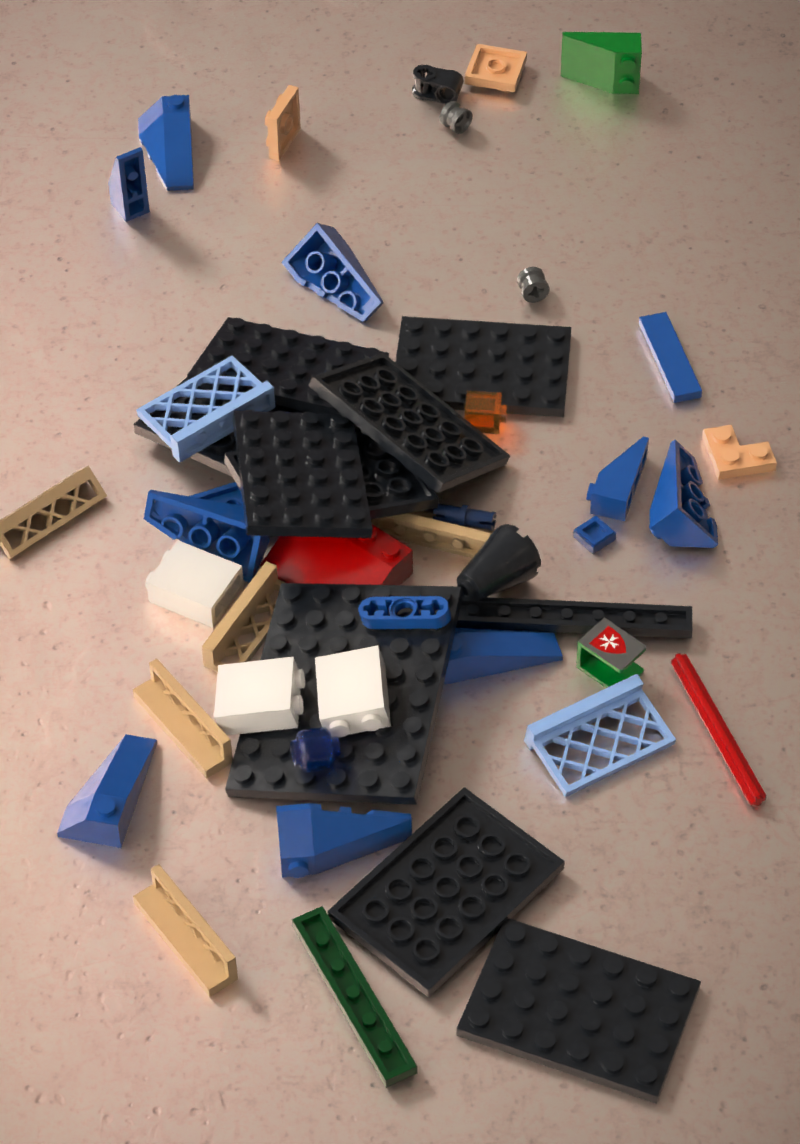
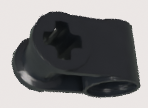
(438, 85)

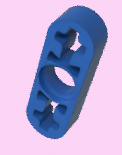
(413, 621)

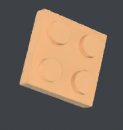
(495, 68)
(283, 122)

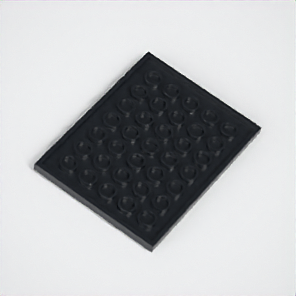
(373, 764)

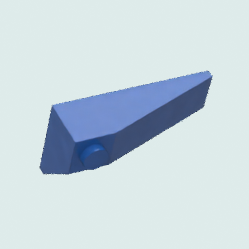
(168, 140)
(207, 526)

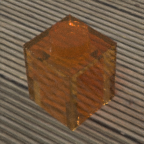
(485, 411)

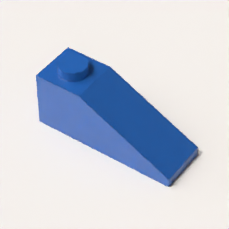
(129, 185)
(617, 482)

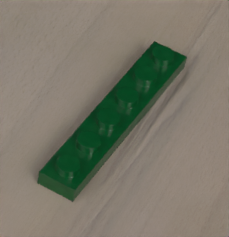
(354, 997)

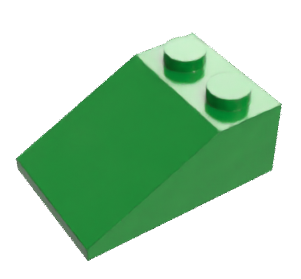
(603, 60)

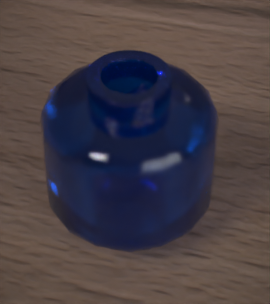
(315, 749)

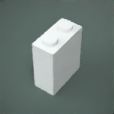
(194, 583)
(352, 691)
(259, 696)

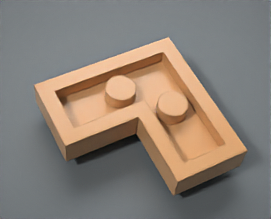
(735, 460)

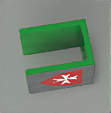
(609, 654)

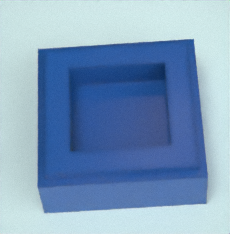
(594, 534)

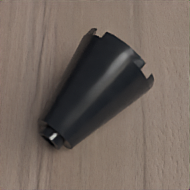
(499, 564)

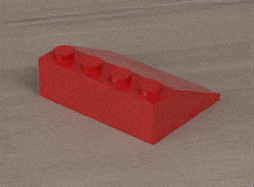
(342, 560)

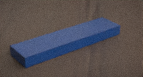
(670, 357)

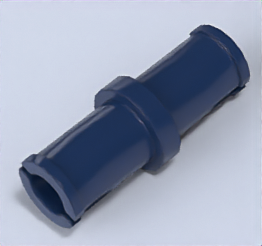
(465, 516)

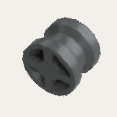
(456, 117)
(533, 284)

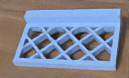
(219, 419)
(581, 716)

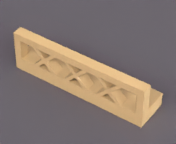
(49, 498)
(425, 531)
(239, 617)
(184, 721)
(187, 933)

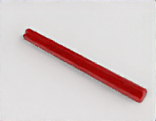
(718, 730)

